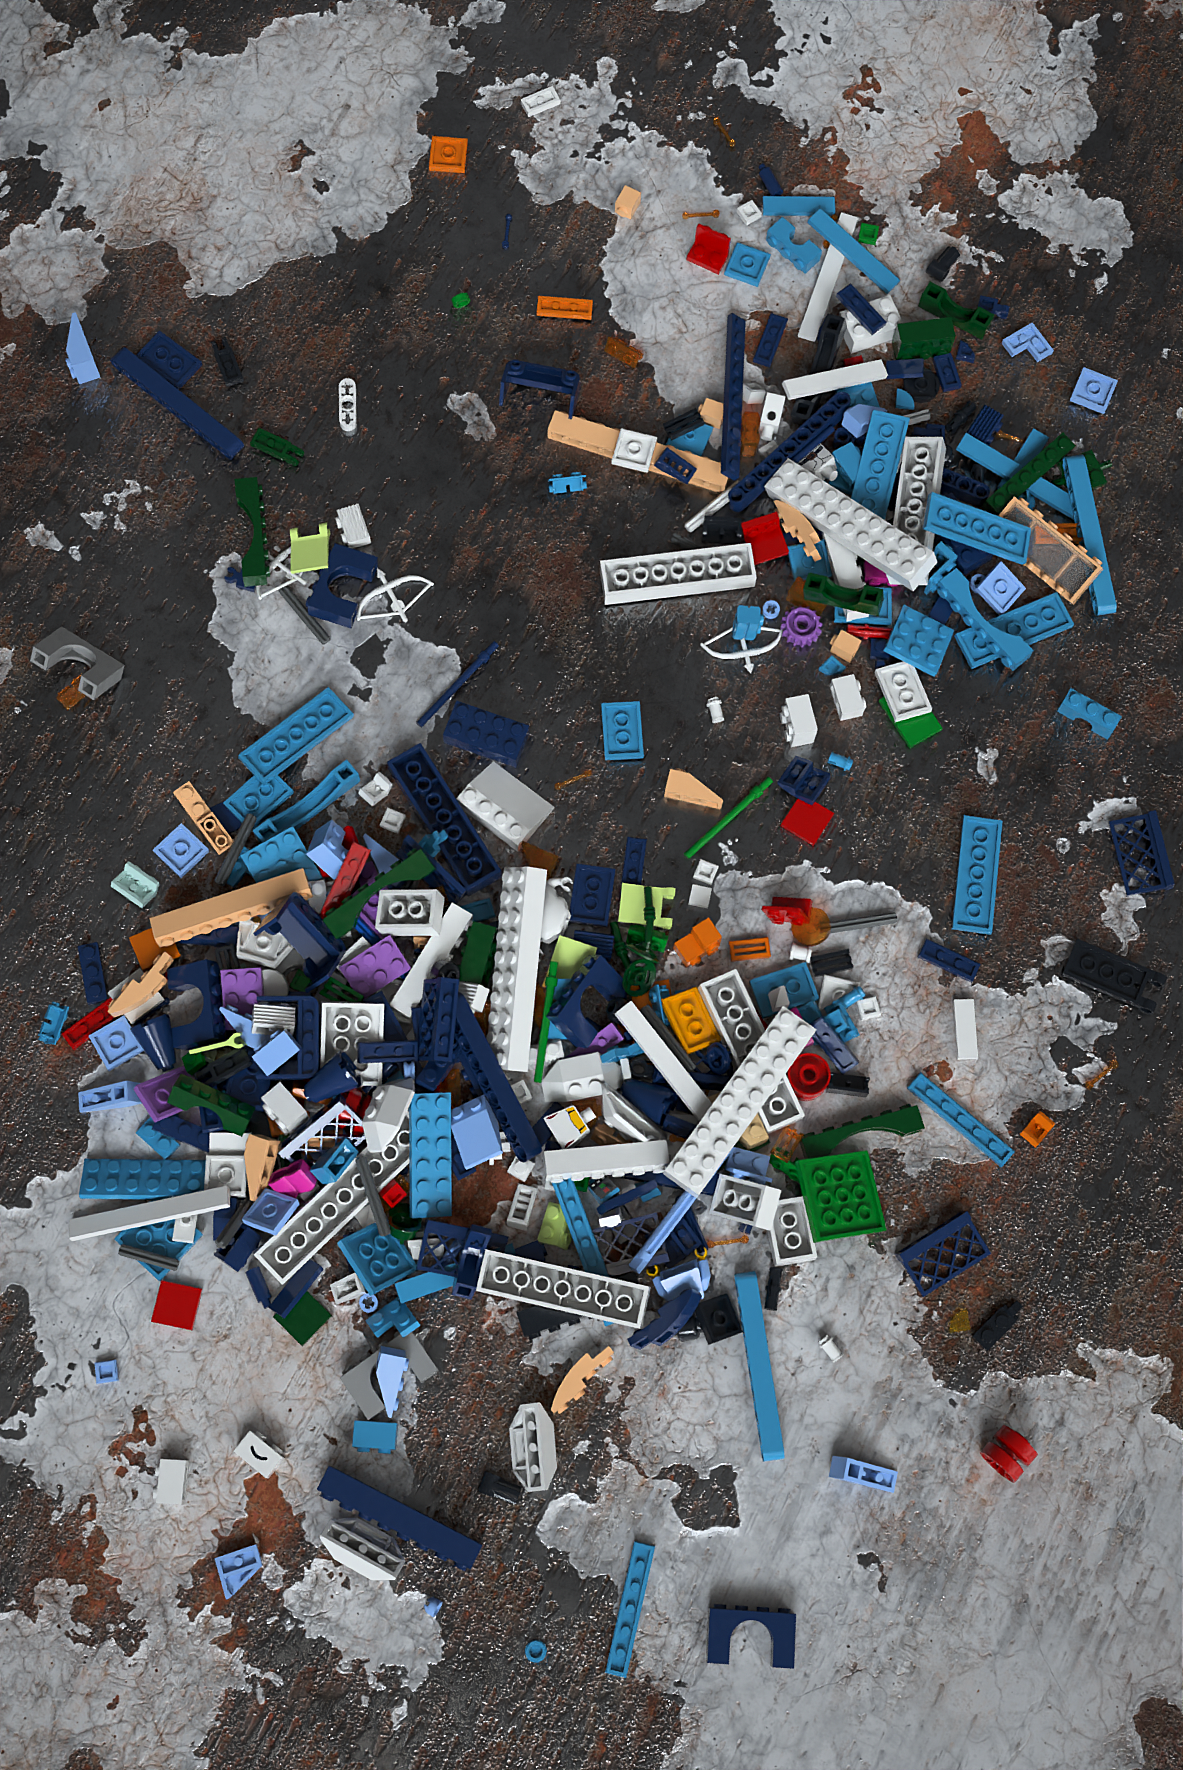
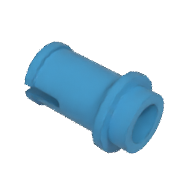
(840, 761)
(852, 997)

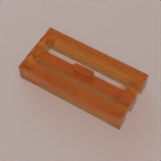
(792, 1134)

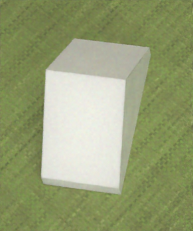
(347, 1289)

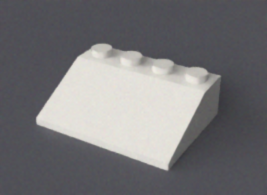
(504, 805)
(344, 1026)

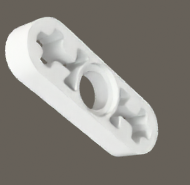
(351, 411)

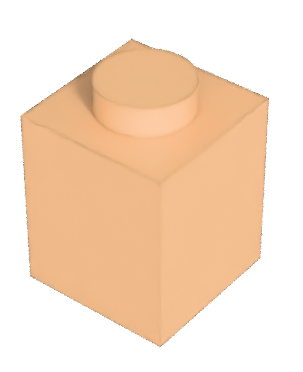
(627, 202)
(711, 413)
(845, 645)

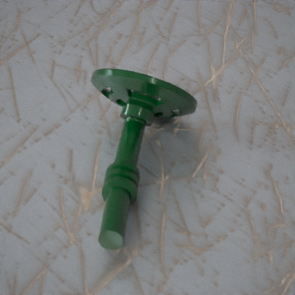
(644, 947)
(634, 975)

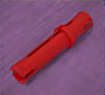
(868, 631)

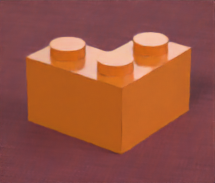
(701, 941)

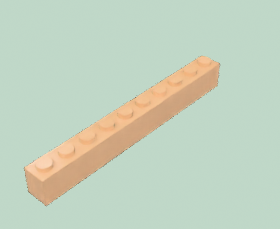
(603, 440)

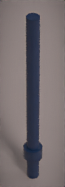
(481, 659)

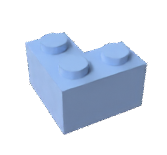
(327, 848)
(277, 1051)

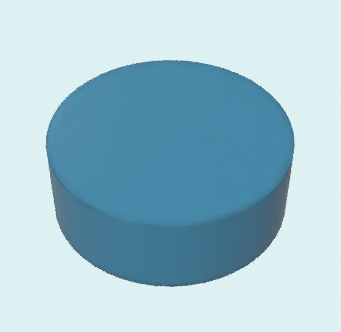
(535, 1651)

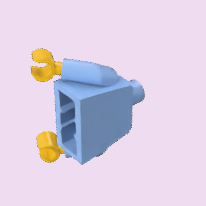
(682, 1277)

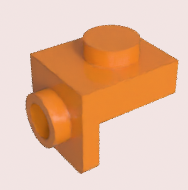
(1037, 1129)

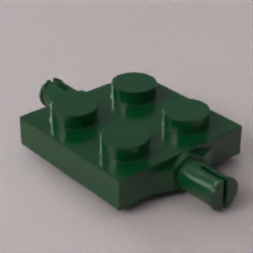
(1094, 468)

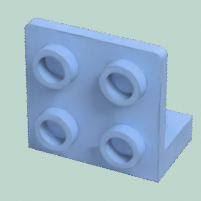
(748, 1163)

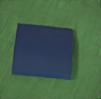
(803, 780)
(679, 1243)

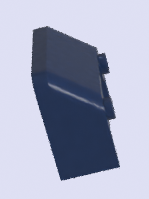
(541, 377)
(308, 935)
(307, 1036)

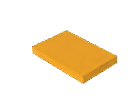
(690, 1020)

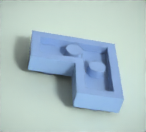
(1029, 339)

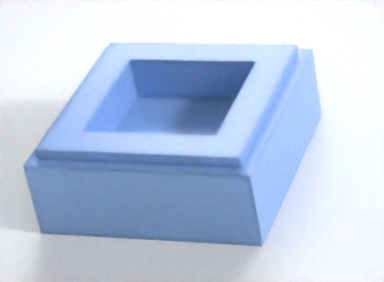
(106, 1371)

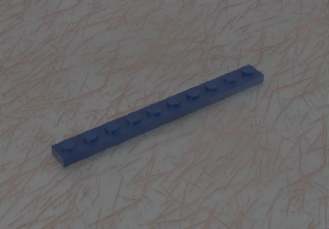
(733, 397)
(393, 1032)

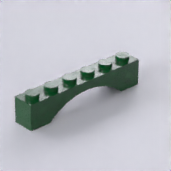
(1028, 474)
(253, 564)
(345, 918)
(901, 1122)

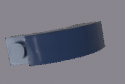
(470, 1261)

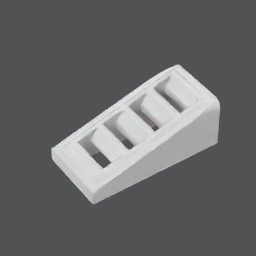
(519, 1223)

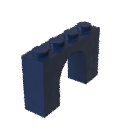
(341, 562)
(567, 1012)
(209, 1026)
(779, 1624)

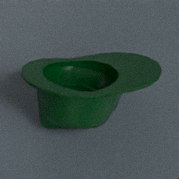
(401, 1224)

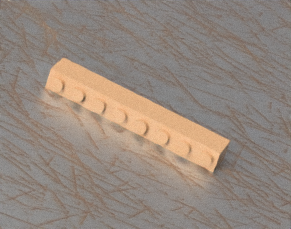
(228, 908)

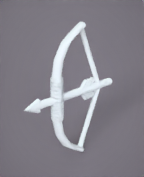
(277, 562)
(397, 605)
(745, 653)

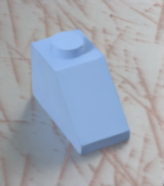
(858, 418)

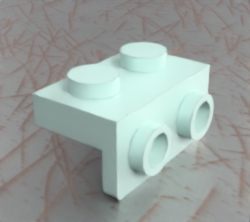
(135, 885)

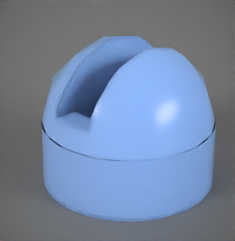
(433, 1607)

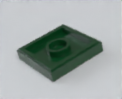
(304, 1319)

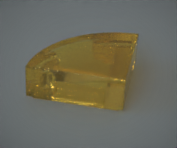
(959, 1322)

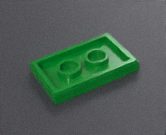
(916, 728)

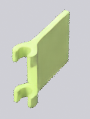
(309, 551)
(633, 902)
(569, 955)
(233, 1041)

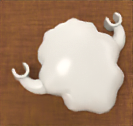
(555, 911)

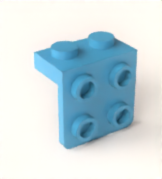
(945, 563)

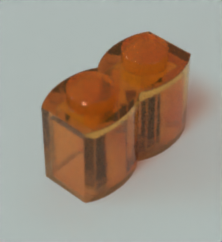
(750, 433)

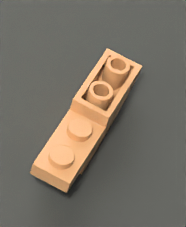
(798, 526)
(203, 818)
(135, 993)
(572, 1384)

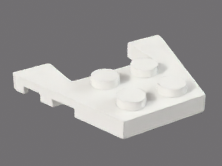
(261, 949)

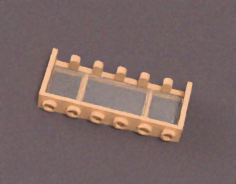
(1053, 554)

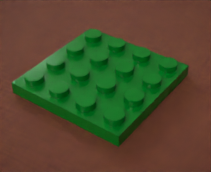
(840, 1196)

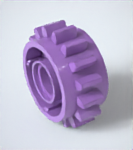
(794, 633)

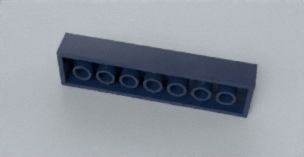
(441, 811)
(399, 1517)

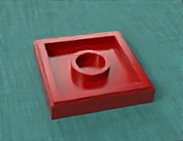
(807, 820)
(176, 1305)

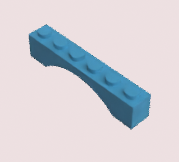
(1008, 647)
(330, 789)

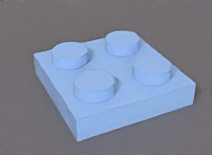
(1093, 390)
(1000, 588)
(181, 850)
(116, 1043)
(270, 1211)

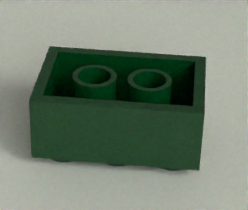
(923, 339)
(478, 954)

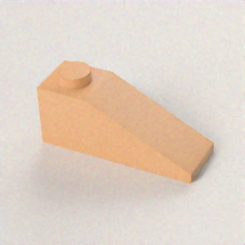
(689, 789)
(259, 1162)

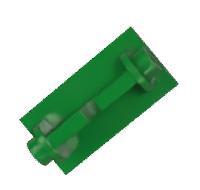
(636, 935)
(788, 1168)

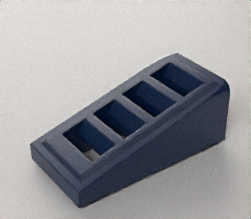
(672, 471)

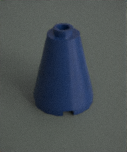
(157, 1041)
(333, 1079)
(650, 1098)

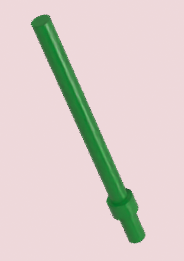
(754, 793)
(551, 983)

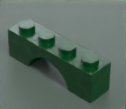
(937, 302)
(824, 591)
(232, 1112)

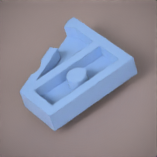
(238, 1568)

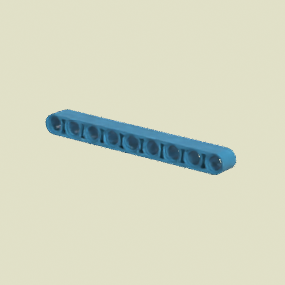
(1086, 516)
(759, 1366)

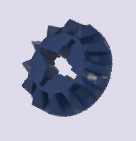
(713, 1053)

